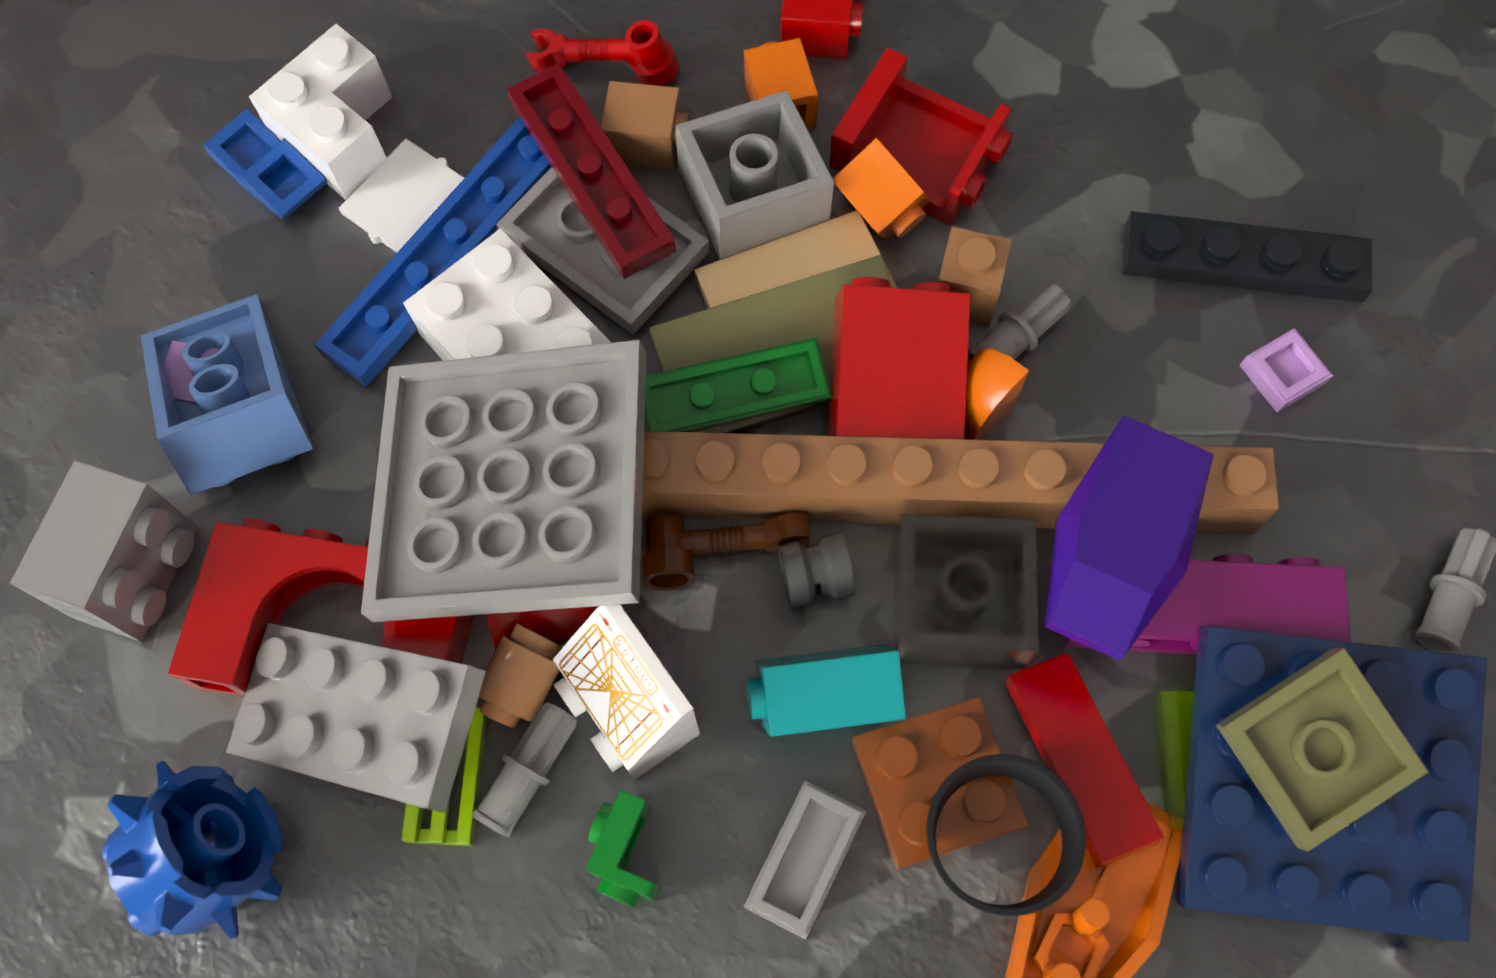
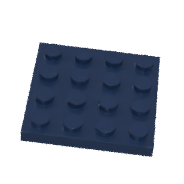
(1388, 871)

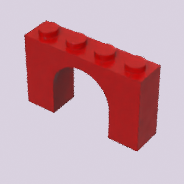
(255, 578)

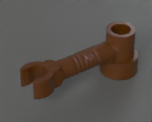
(672, 549)

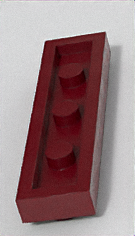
(592, 171)

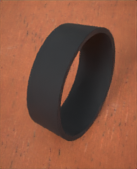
(1057, 796)

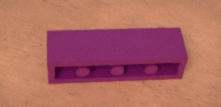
(1235, 593)

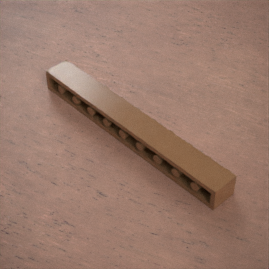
(888, 477)

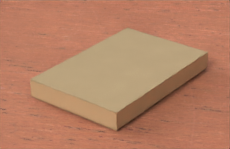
(787, 260)

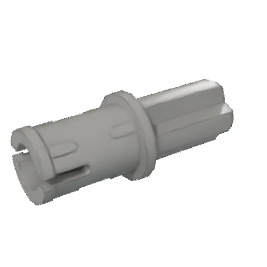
(1020, 329)
(1457, 591)
(525, 769)

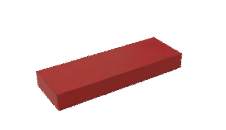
(1084, 757)

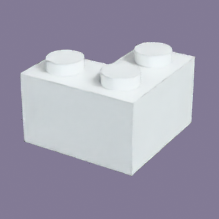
(324, 105)

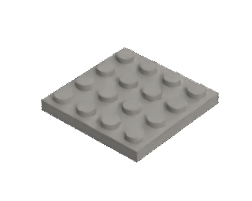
(509, 484)

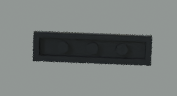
(1248, 256)

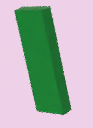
(736, 388)

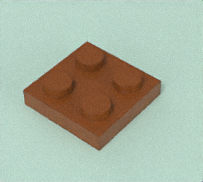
(912, 760)

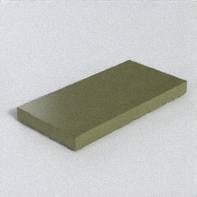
(760, 322)

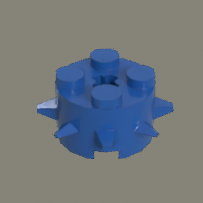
(192, 852)

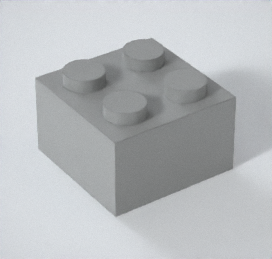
(753, 173)
(106, 551)

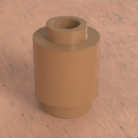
(519, 677)

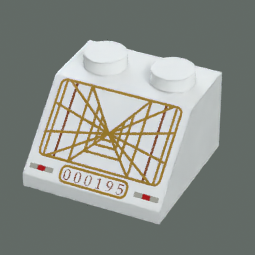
(625, 693)

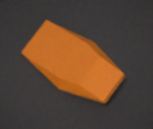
(1105, 919)

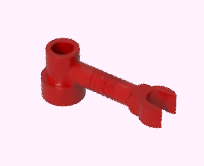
(642, 49)

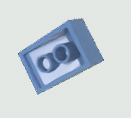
(242, 396)

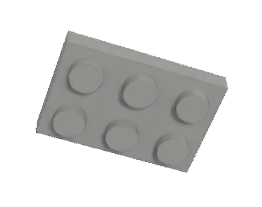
(561, 242)

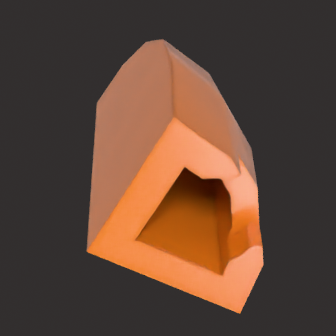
(991, 391)

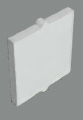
(400, 195)

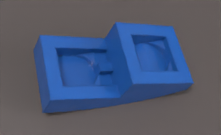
(264, 164)

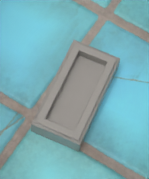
(804, 860)

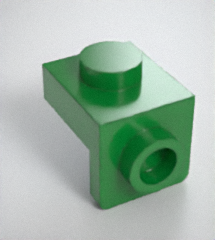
(615, 836)

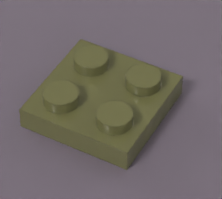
(1321, 748)

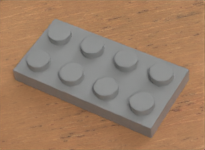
(357, 715)

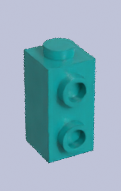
(827, 690)

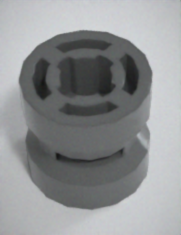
(816, 570)

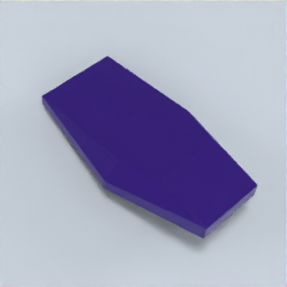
(1125, 537)

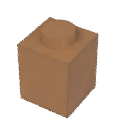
(643, 123)
(976, 266)

